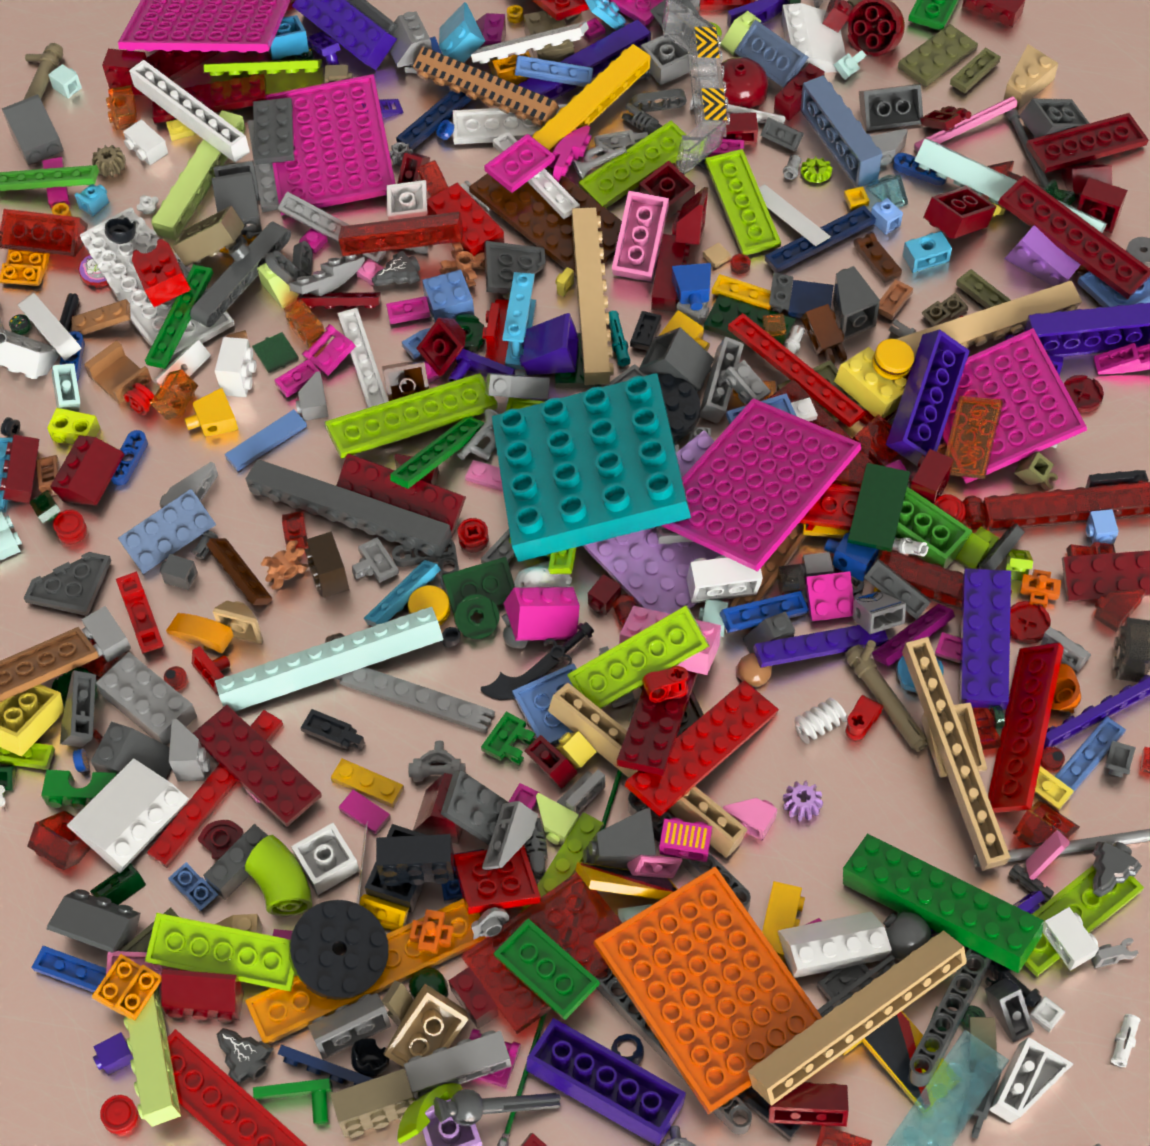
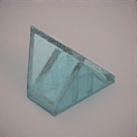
(889, 187)

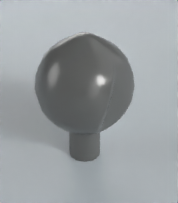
(509, 636)

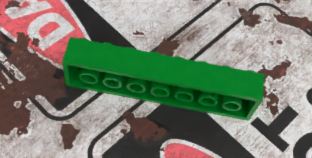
(944, 902)

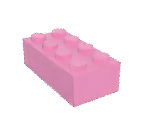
(640, 236)
(642, 618)

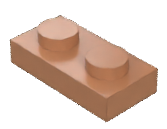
(894, 299)

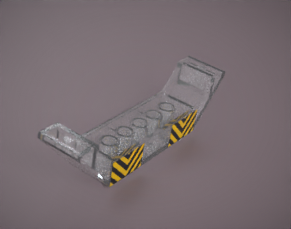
(702, 44)

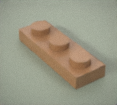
(102, 317)

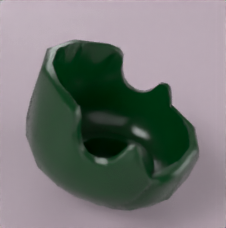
(429, 977)

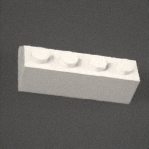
(27, 355)
(834, 944)

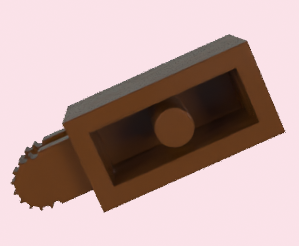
(824, 332)

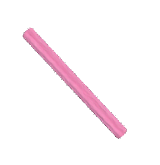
(974, 121)

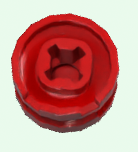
(139, 398)
(952, 506)
(70, 527)
(473, 535)
(119, 1114)

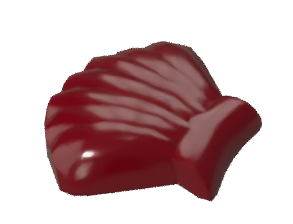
(220, 836)

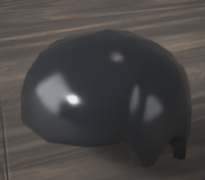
(120, 230)
(368, 1057)

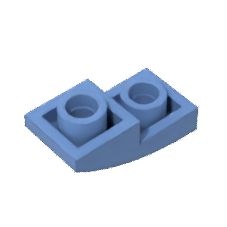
(193, 887)

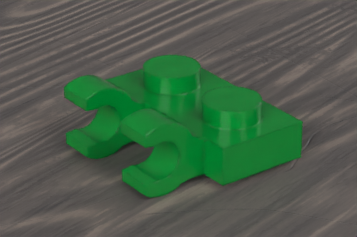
(504, 735)

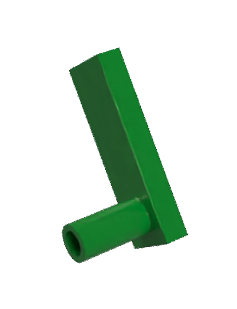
(316, 1088)

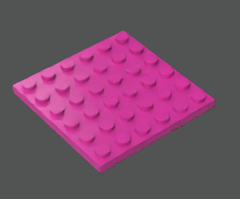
(1034, 399)

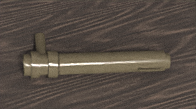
(48, 62)
(867, 670)

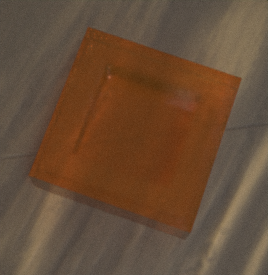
(774, 324)

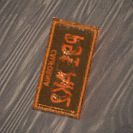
(973, 435)

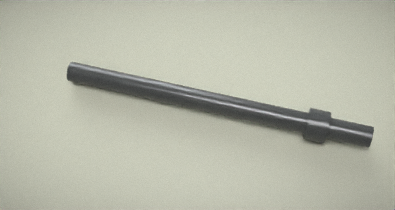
(1013, 117)

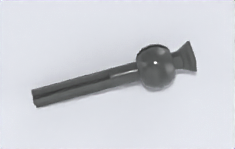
(468, 1106)

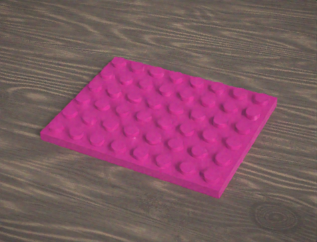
(204, 25)
(336, 144)
(760, 482)

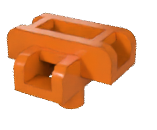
(1043, 587)
(431, 929)

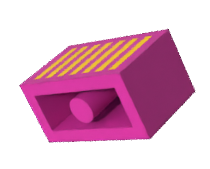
(685, 839)

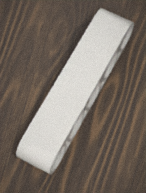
(49, 326)

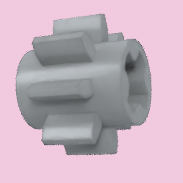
(398, 151)

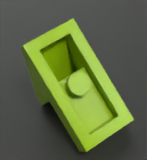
(976, 548)
(1018, 563)

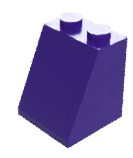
(551, 347)

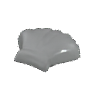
(490, 923)

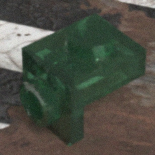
(1062, 195)

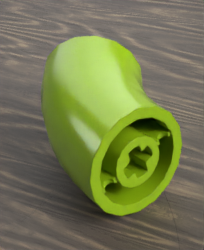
(279, 878)

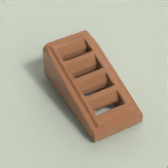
(47, 475)

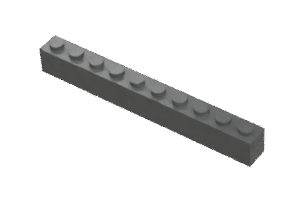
(349, 508)

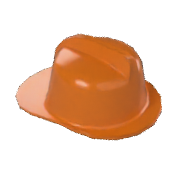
(1067, 690)

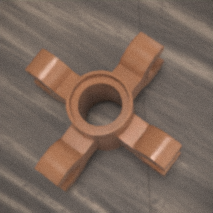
(464, 261)
(284, 564)

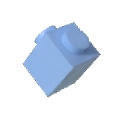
(887, 216)
(1102, 526)

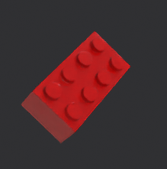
(476, 222)

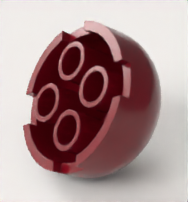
(881, 21)
(745, 82)

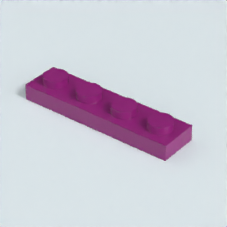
(920, 628)

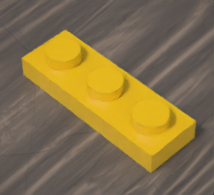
(742, 291)
(367, 782)

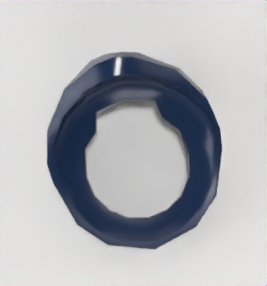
(637, 1054)

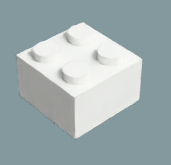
(235, 366)
(325, 858)

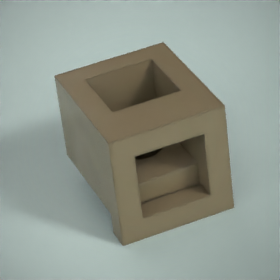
(337, 73)

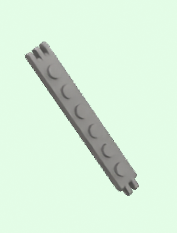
(418, 698)

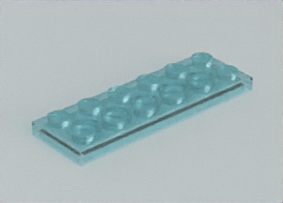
(951, 1095)

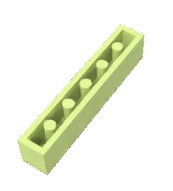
(152, 1064)

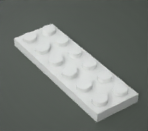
(534, 41)
(488, 124)

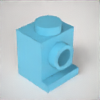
(92, 199)

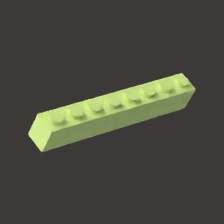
(191, 185)

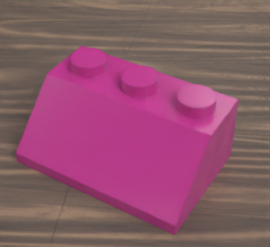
(543, 613)

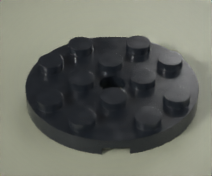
(681, 405)
(332, 974)

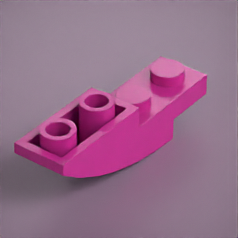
(568, 149)

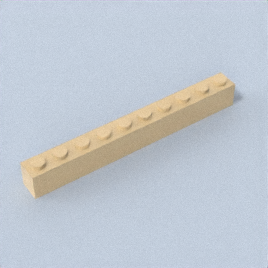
(591, 297)
(1002, 318)
(607, 739)
(956, 754)
(857, 1017)

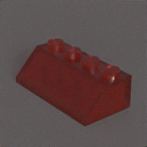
(41, 232)

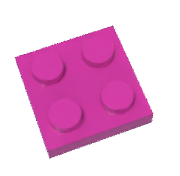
(829, 596)

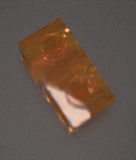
(304, 323)
(174, 394)

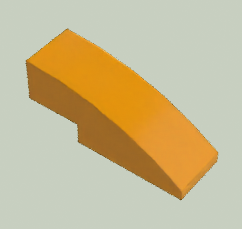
(201, 631)

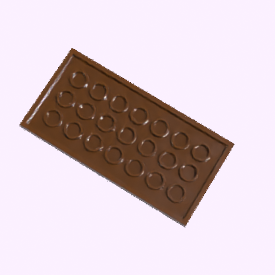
(540, 222)

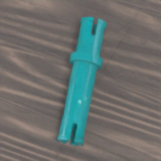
(619, 344)

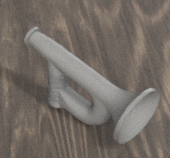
(583, 167)
(485, 430)

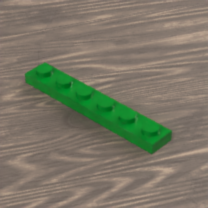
(178, 318)
(436, 452)

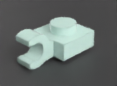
(848, 65)

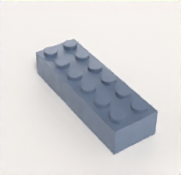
(840, 131)

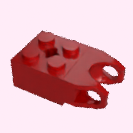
(160, 273)

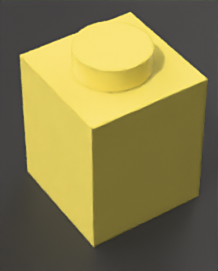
(575, 749)

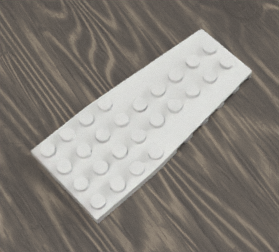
(118, 270)

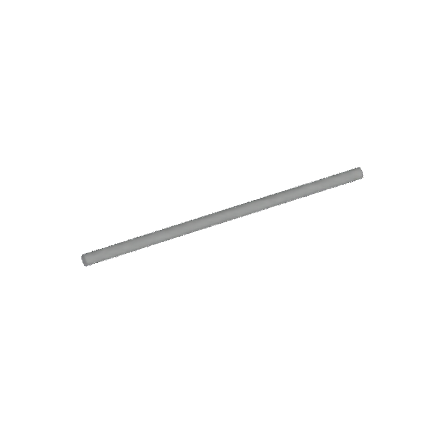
(1081, 844)

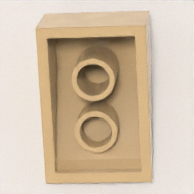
(968, 724)
(427, 1025)

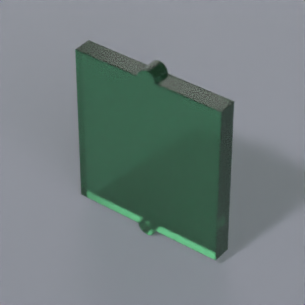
(275, 352)

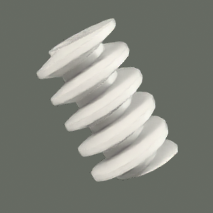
(818, 718)

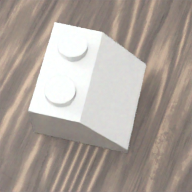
(407, 200)

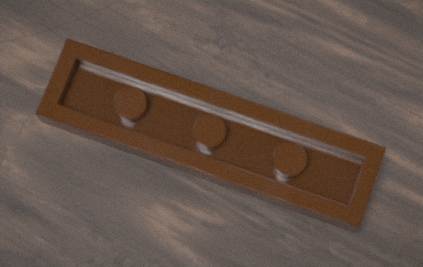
(239, 571)

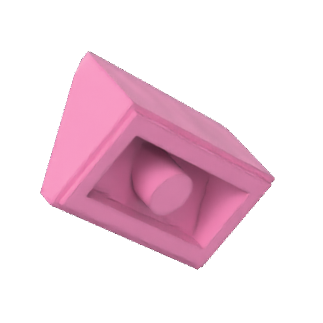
(1046, 854)
(654, 866)

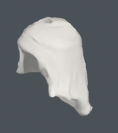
(540, 577)

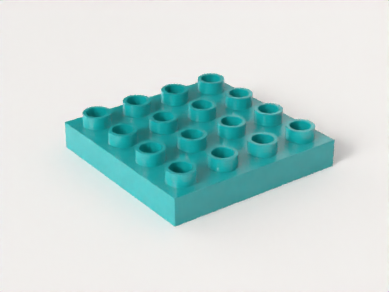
(589, 467)

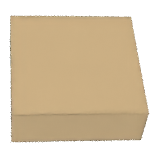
(716, 255)

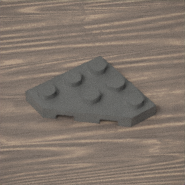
(505, 259)
(70, 585)

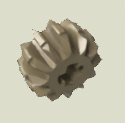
(109, 160)

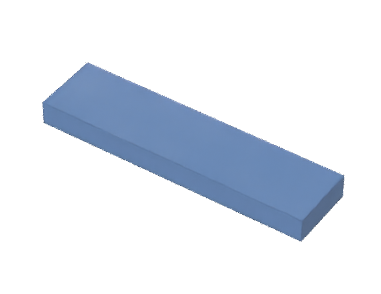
(553, 71)
(265, 440)
(1090, 753)

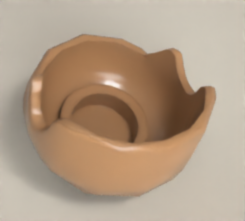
(750, 671)

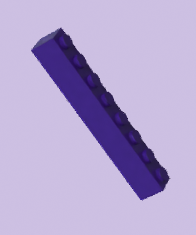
(594, 56)

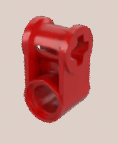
(665, 685)
(862, 718)

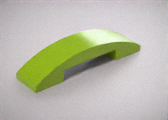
(415, 1119)

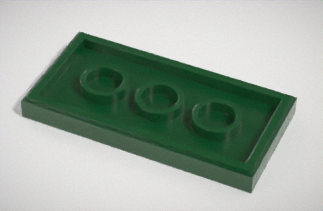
(879, 507)

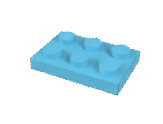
(607, 12)

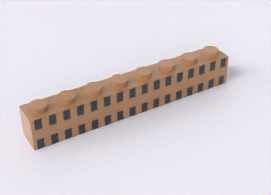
(485, 86)

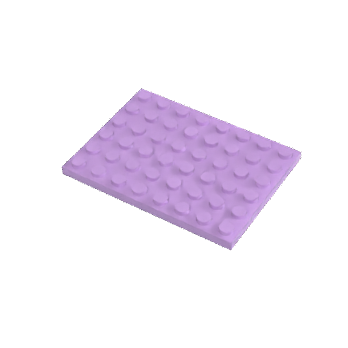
(650, 570)

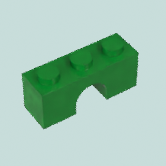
(60, 791)

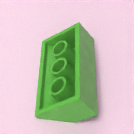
(929, 524)

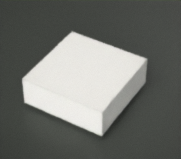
(1047, 1014)

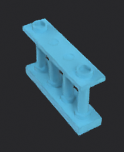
(519, 317)

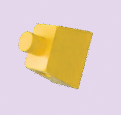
(691, 327)
(212, 414)

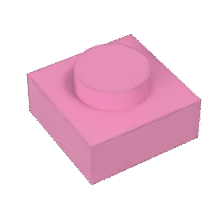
(368, 270)

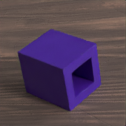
(113, 1054)

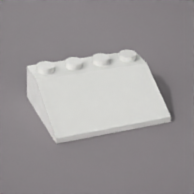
(805, 31)
(128, 814)

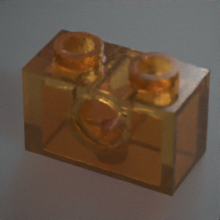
(122, 107)

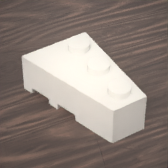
(1027, 1079)

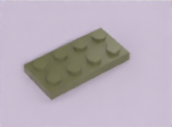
(937, 55)

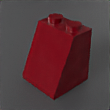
(429, 817)

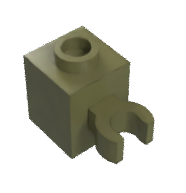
(1036, 470)

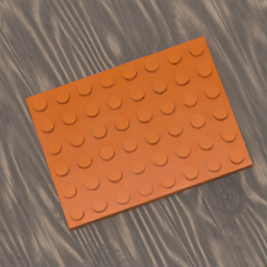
(707, 986)

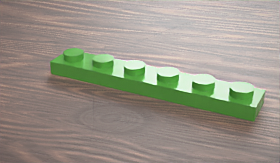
(48, 178)

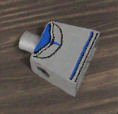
(878, 611)

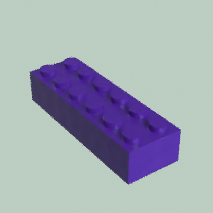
(349, 28)
(1092, 329)
(927, 396)
(985, 638)
(605, 1082)

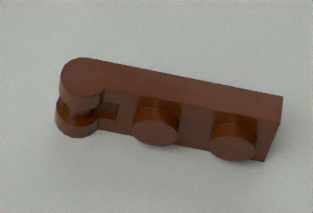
(877, 257)

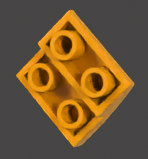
(24, 268)
(127, 987)

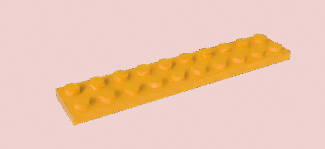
(286, 1012)

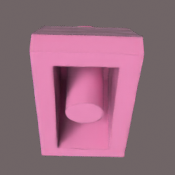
(753, 814)

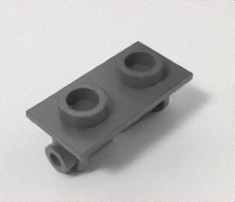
(780, 292)

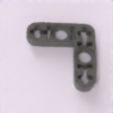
(288, 270)
(448, 557)

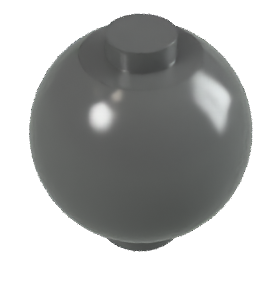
(906, 933)

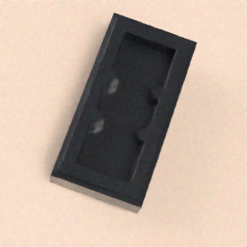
(645, 330)

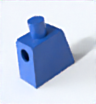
(692, 284)
(851, 557)

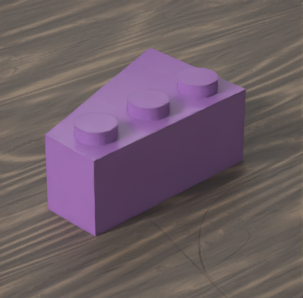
(1042, 258)

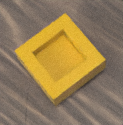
(856, 198)

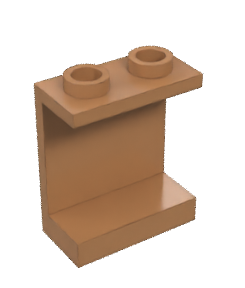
(116, 372)

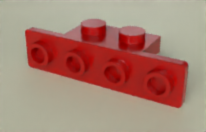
(494, 331)

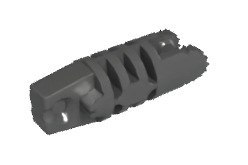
(641, 119)
(537, 850)

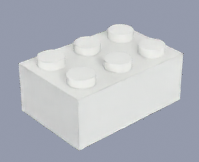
(721, 579)

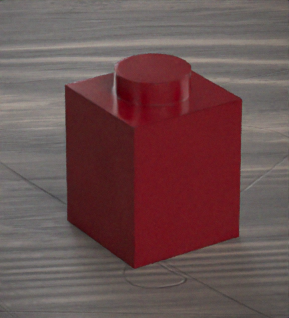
(603, 594)

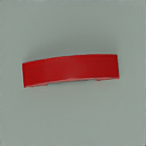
(139, 612)

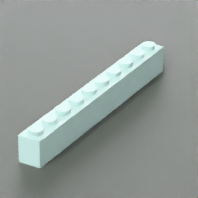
(976, 175)
(329, 660)

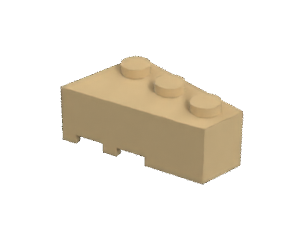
(1030, 76)

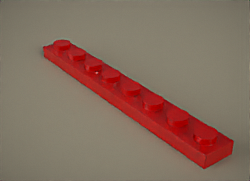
(796, 369)
(204, 801)

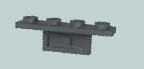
(844, 982)

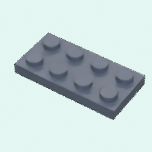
(772, 52)
(166, 531)

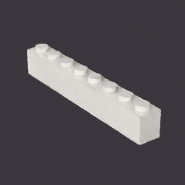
(189, 111)

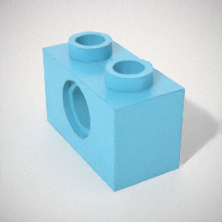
(927, 251)

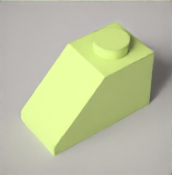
(737, 32)
(276, 286)
(555, 819)

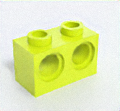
(68, 425)

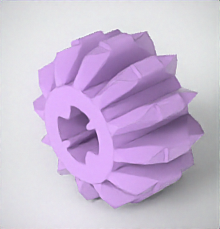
(801, 809)

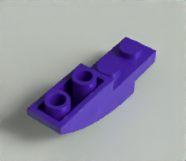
(761, 9)

